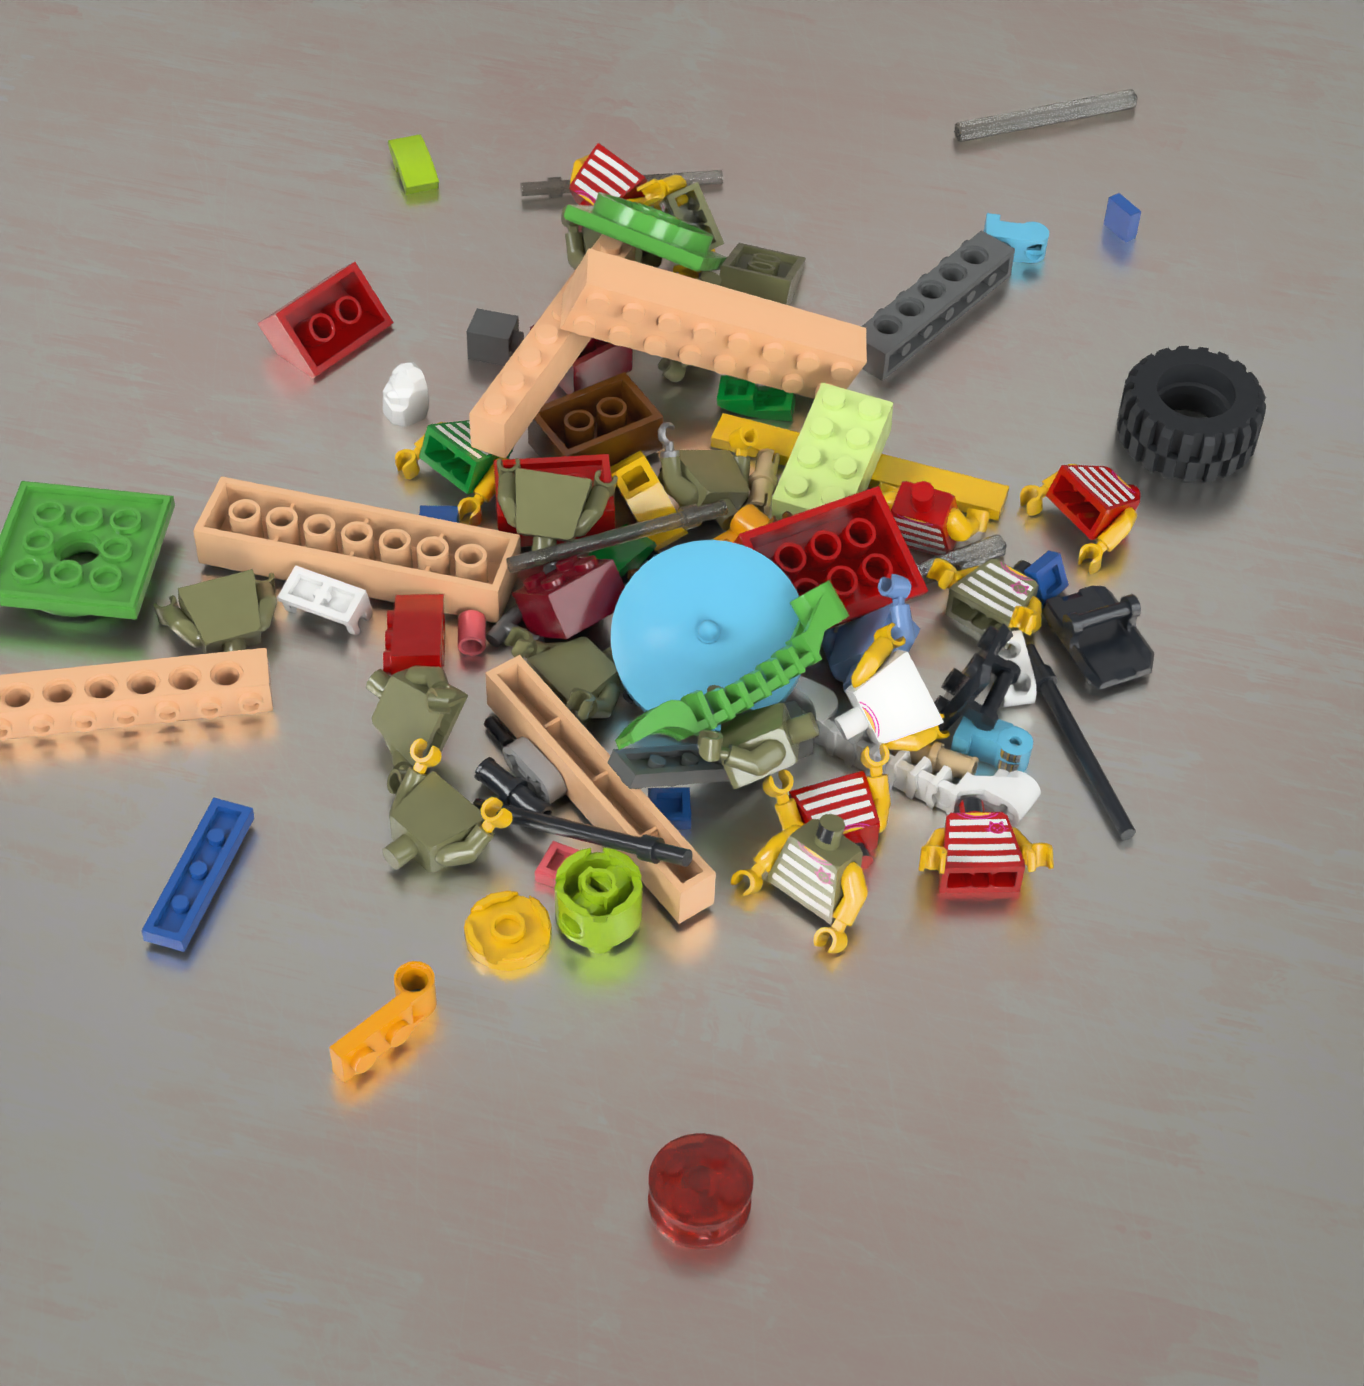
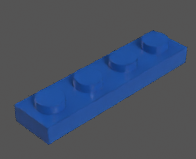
(198, 874)

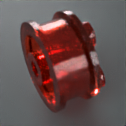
(700, 1191)

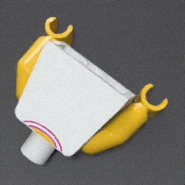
(890, 699)

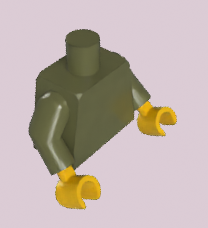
(436, 821)

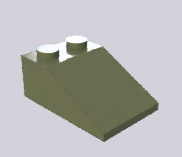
(762, 272)

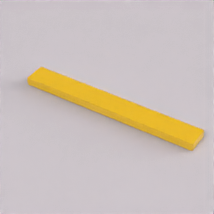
(968, 490)

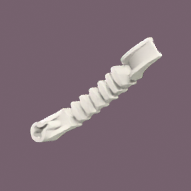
(1004, 792)

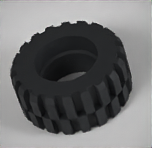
(1185, 444)

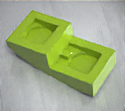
(413, 164)

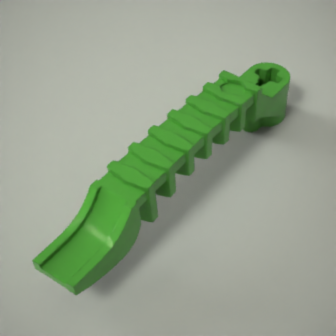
(698, 711)

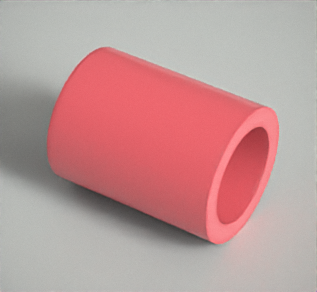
(471, 632)

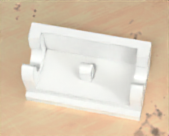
(326, 598)

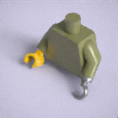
(708, 475)

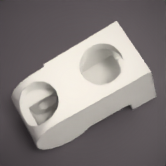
(1025, 688)

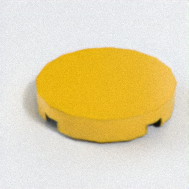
(507, 931)

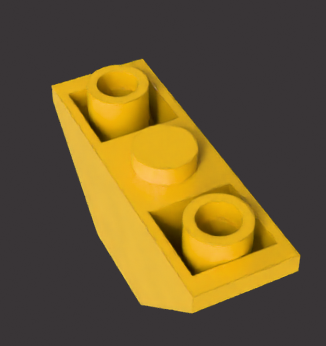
(645, 495)

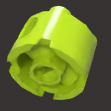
(598, 898)

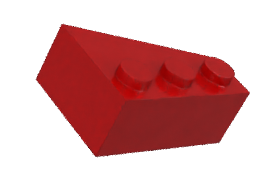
(415, 633)

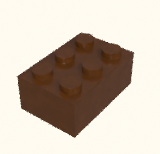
(598, 420)

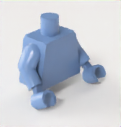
(854, 638)

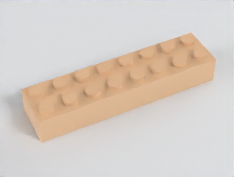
(710, 326)
(357, 544)

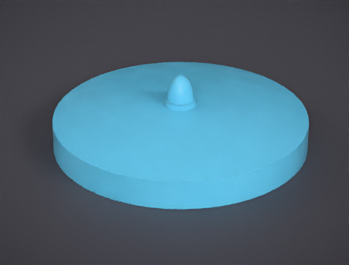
(701, 621)

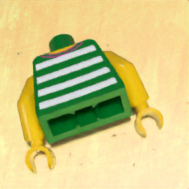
(449, 452)

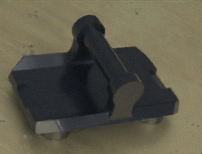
(1101, 634)
(965, 686)

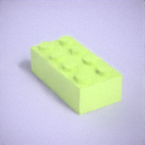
(834, 450)

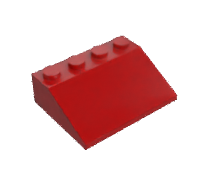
(841, 542)

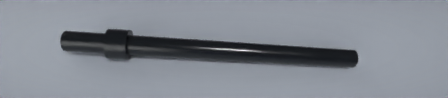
(1046, 684)
(647, 847)

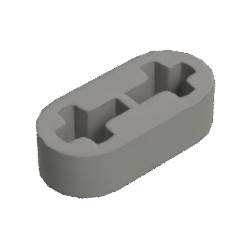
(535, 768)

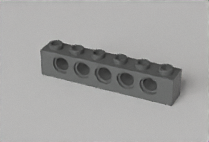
(935, 302)

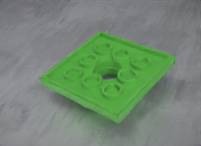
(648, 230)
(64, 520)

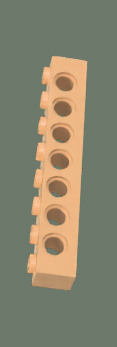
(134, 693)

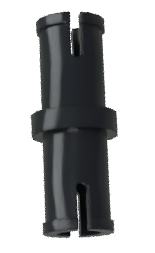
(510, 789)

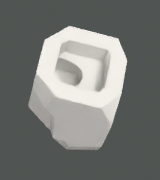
(406, 395)

